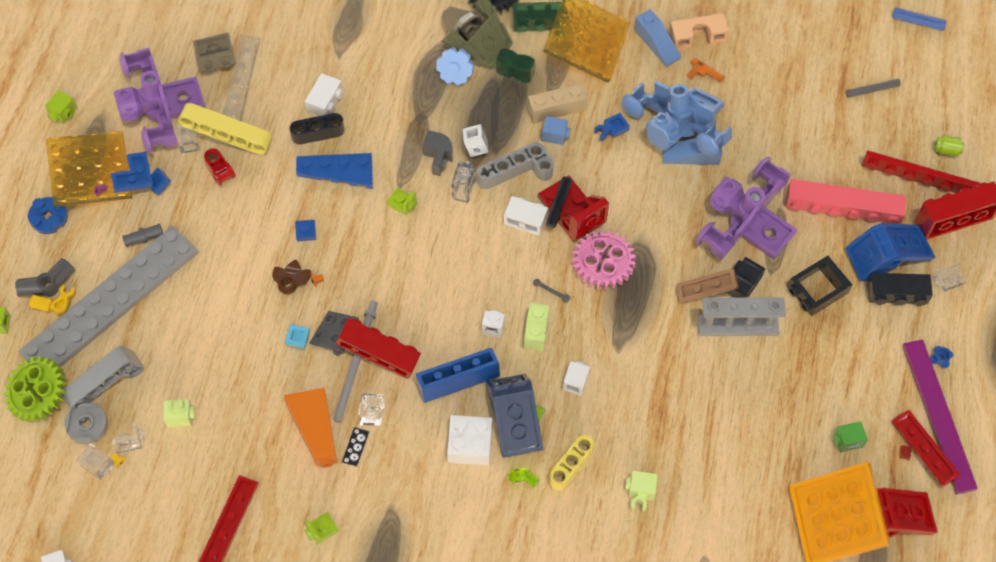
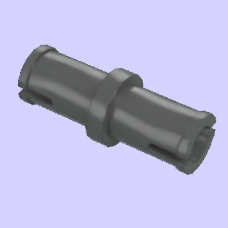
(142, 235)

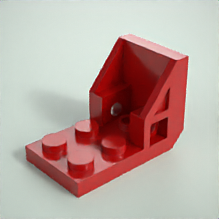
(579, 212)
(906, 512)

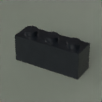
(899, 288)

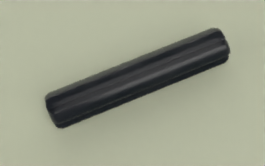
(559, 201)

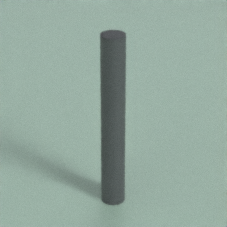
(872, 88)

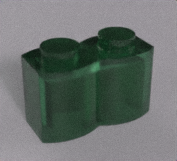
(514, 65)

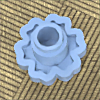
(455, 66)

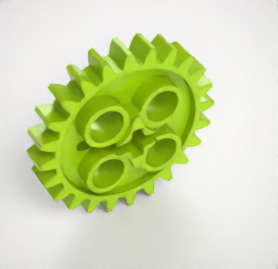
(21, 399)

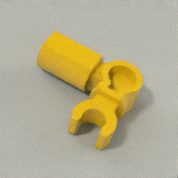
(58, 306)

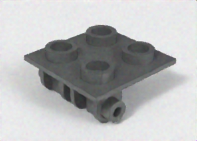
(330, 330)

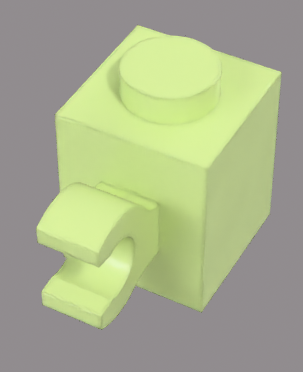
(178, 413)
(641, 488)

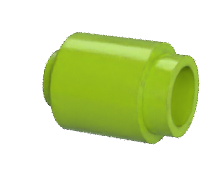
(949, 146)

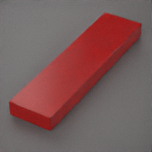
(926, 448)

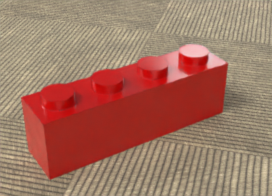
(378, 348)

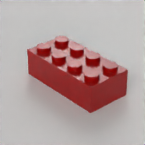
(957, 210)

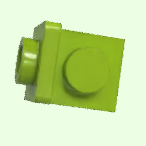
(402, 201)
(321, 528)

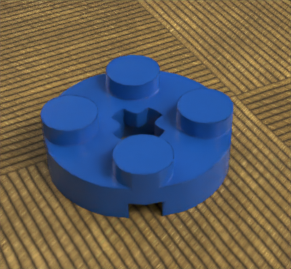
(37, 218)

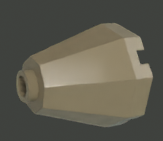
(463, 21)

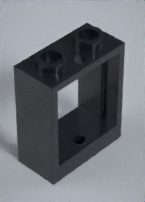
(832, 273)

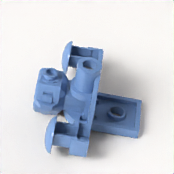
(679, 115)

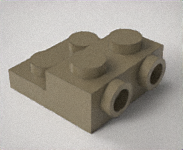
(214, 52)

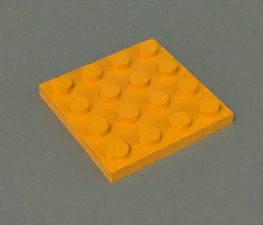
(839, 514)

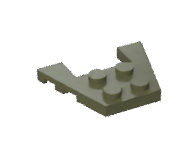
(486, 40)

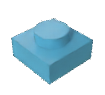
(297, 336)

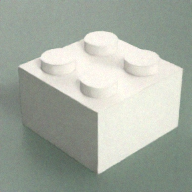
(469, 440)

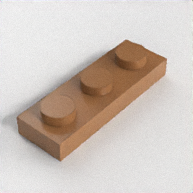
(707, 286)

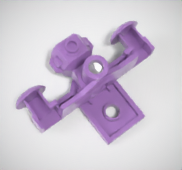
(154, 99)
(749, 214)

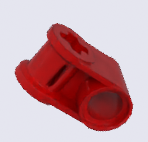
(220, 169)

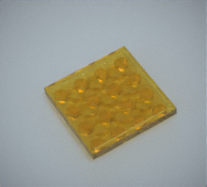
(587, 38)
(84, 162)

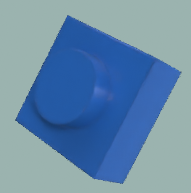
(160, 181)
(305, 230)

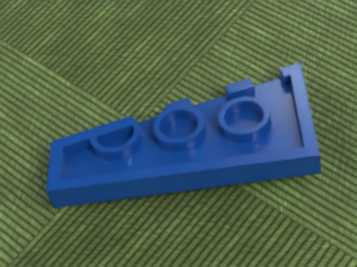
(345, 168)

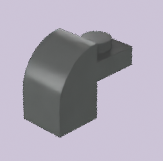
(440, 148)

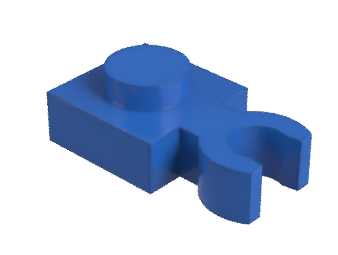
(613, 125)

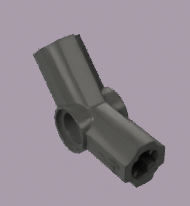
(36, 285)

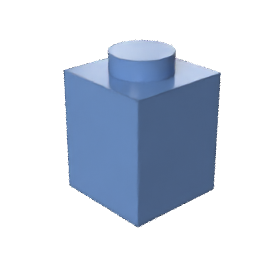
(555, 130)

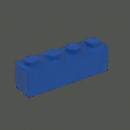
(458, 374)

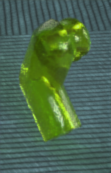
(522, 475)

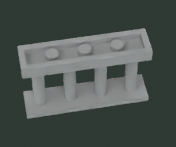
(741, 316)

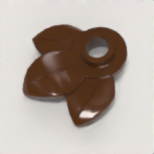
(291, 275)

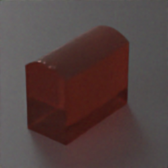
(905, 452)

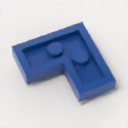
(136, 178)

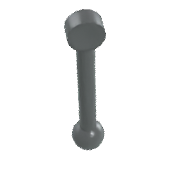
(565, 298)

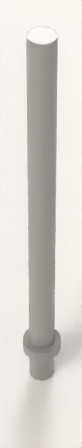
(369, 316)

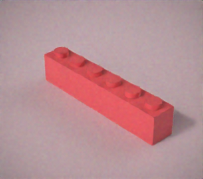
(845, 201)

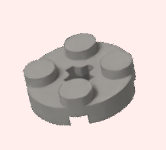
(94, 431)

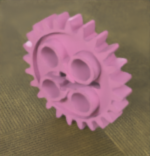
(621, 266)

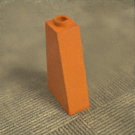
(313, 420)

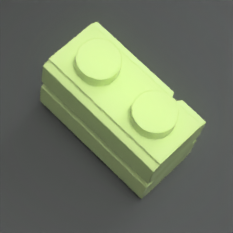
(536, 327)

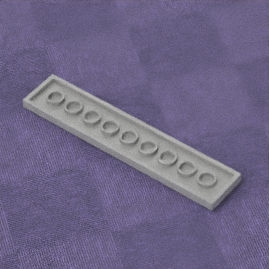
(112, 299)

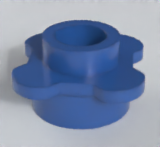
(941, 351)

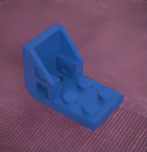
(887, 247)

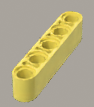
(225, 128)

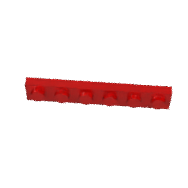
(916, 173)

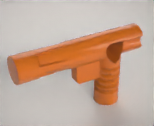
(702, 70)

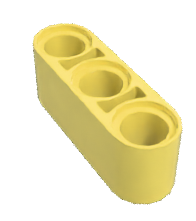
(573, 453)

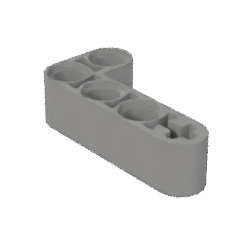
(490, 175)
(102, 375)

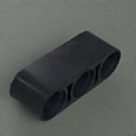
(308, 126)

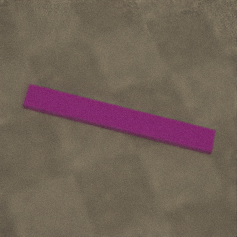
(939, 414)

